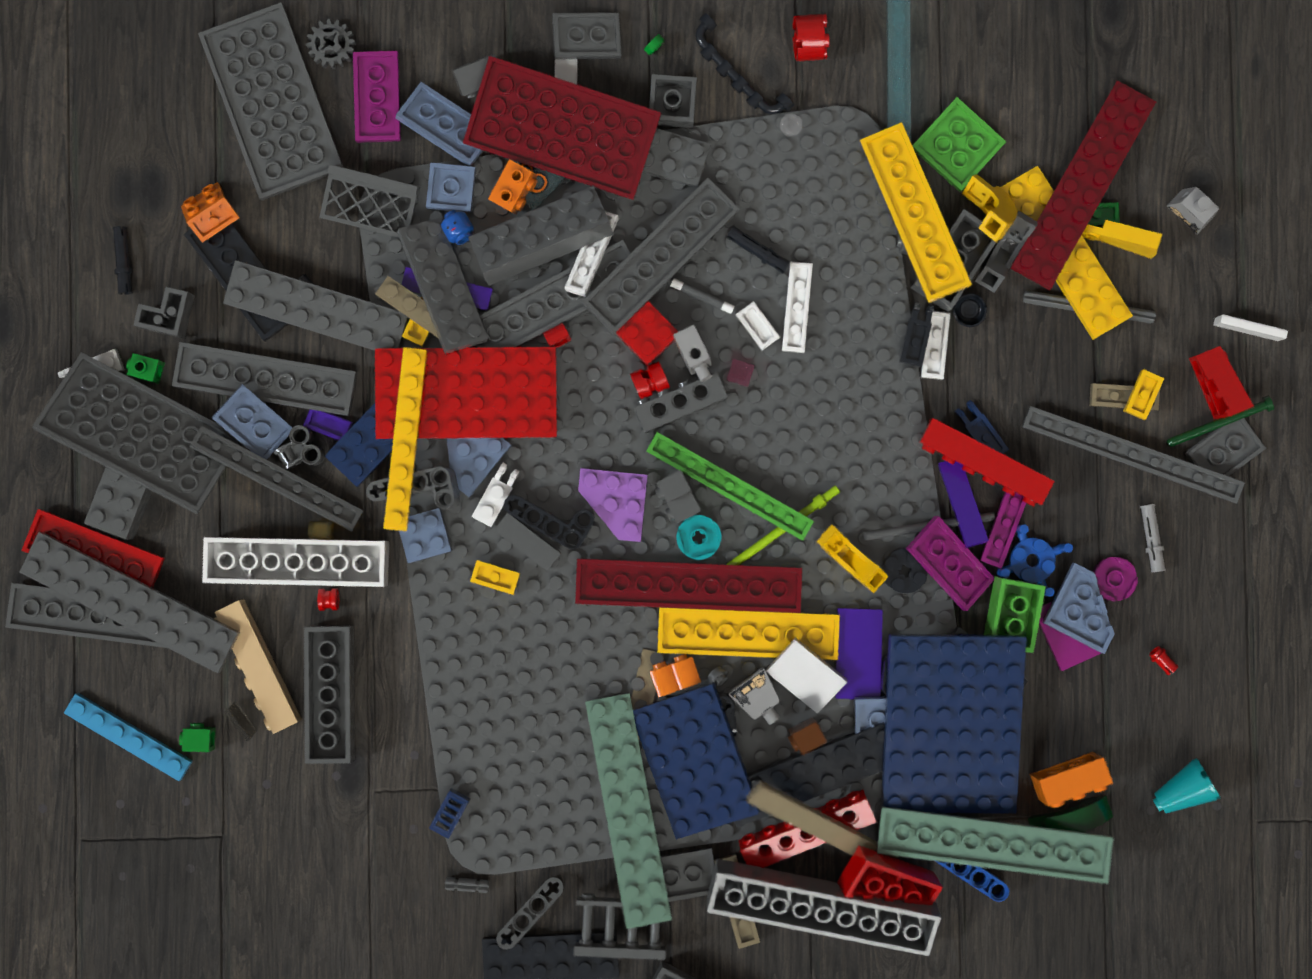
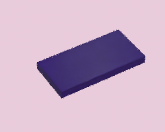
(860, 652)

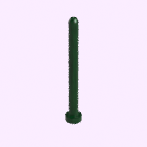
(1265, 404)

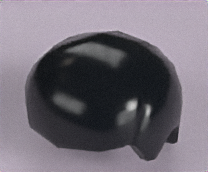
(970, 310)

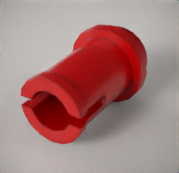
(1163, 660)

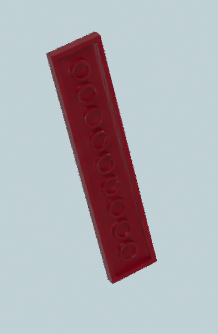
(1083, 185)
(688, 585)

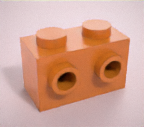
(513, 187)

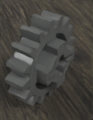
(336, 36)

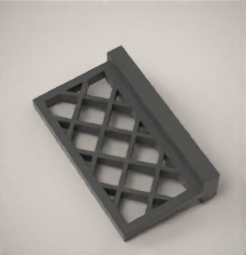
(372, 182)

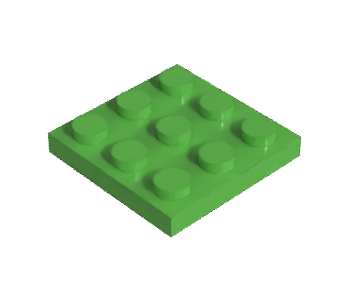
(958, 144)

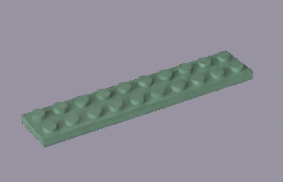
(628, 811)
(995, 844)

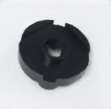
(898, 582)

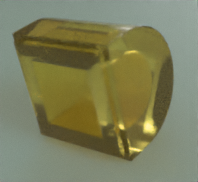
(321, 530)

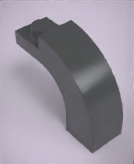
(1005, 251)

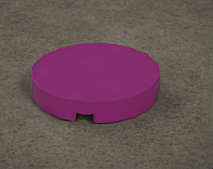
(1115, 578)

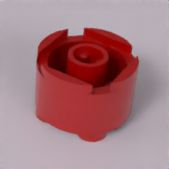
(809, 37)

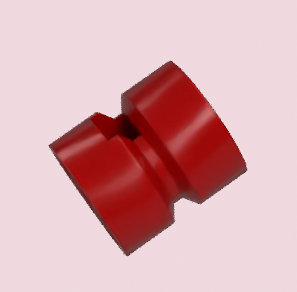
(649, 380)

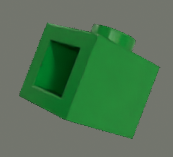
(145, 368)
(197, 738)

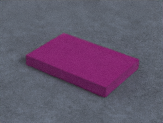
(1065, 649)

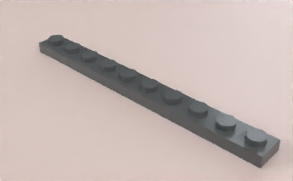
(1133, 454)

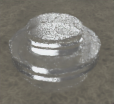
(791, 125)

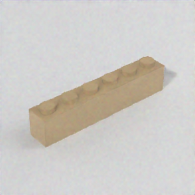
(259, 668)

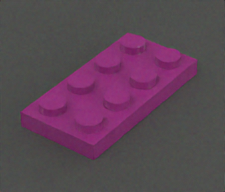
(376, 96)
(950, 563)

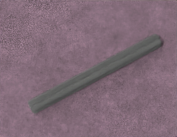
(1061, 302)

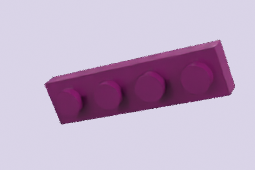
(1003, 530)

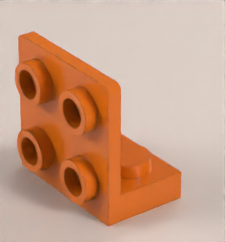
(208, 212)

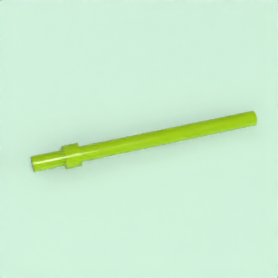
(818, 502)

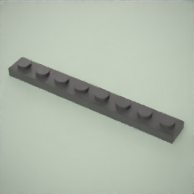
(276, 478)

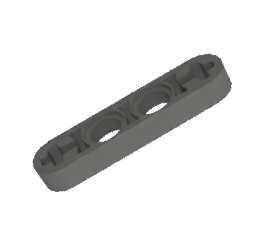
(528, 911)

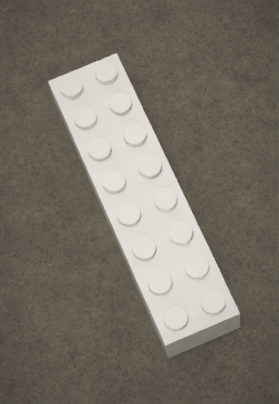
(295, 562)

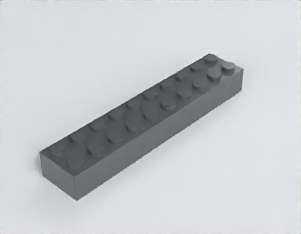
(819, 908)

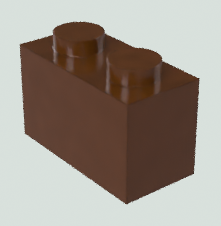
(806, 736)

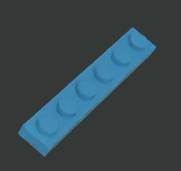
(128, 737)

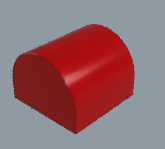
(557, 336)

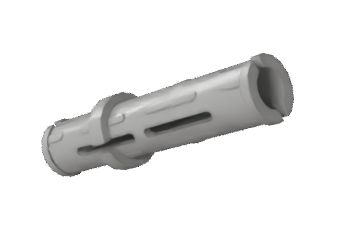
(1153, 538)

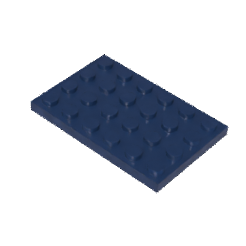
(695, 761)

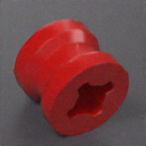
(328, 599)

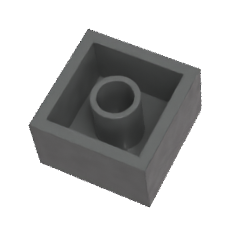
(674, 99)

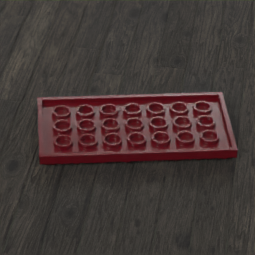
(561, 127)

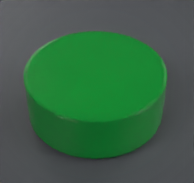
(654, 44)

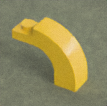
(996, 205)
(851, 559)

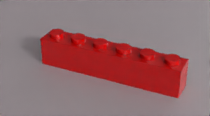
(986, 462)

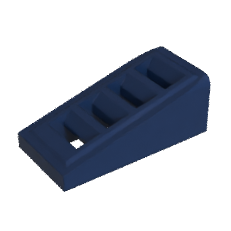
(458, 797)

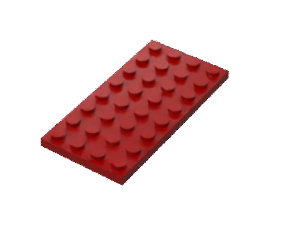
(474, 393)

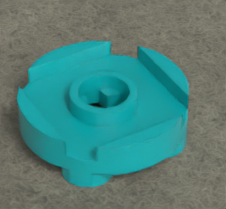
(705, 526)

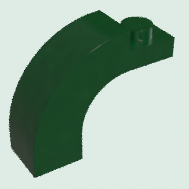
(1080, 818)

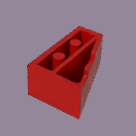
(1220, 383)

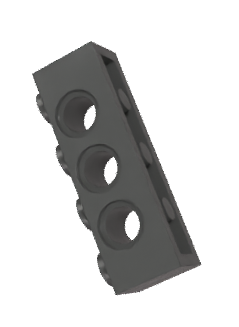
(650, 421)

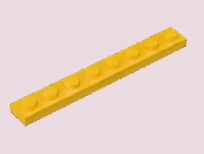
(405, 439)

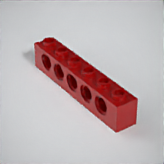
(800, 840)

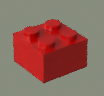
(647, 334)

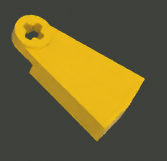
(1125, 237)

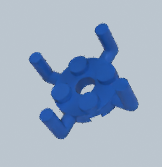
(1045, 556)

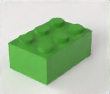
(1015, 609)

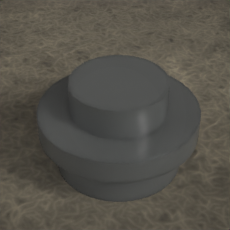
(718, 676)

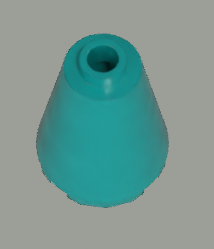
(1186, 789)

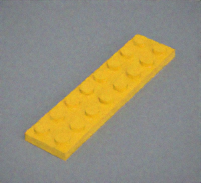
(915, 212)
(1082, 276)
(745, 632)

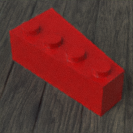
(886, 877)

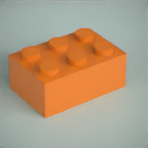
(1071, 779)

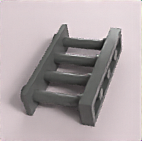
(608, 947)

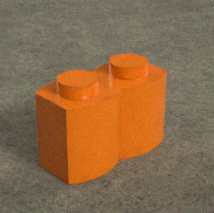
(675, 675)

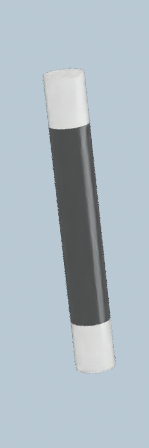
(701, 295)

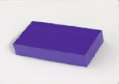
(327, 424)

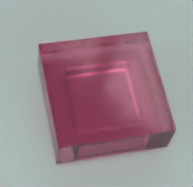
(740, 373)

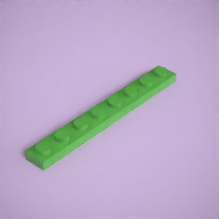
(730, 486)

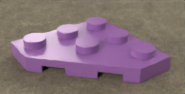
(616, 499)

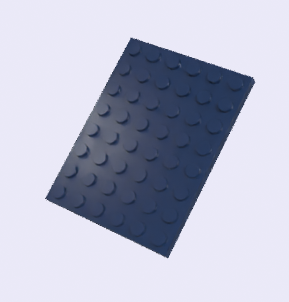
(953, 722)

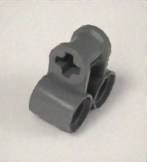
(297, 452)

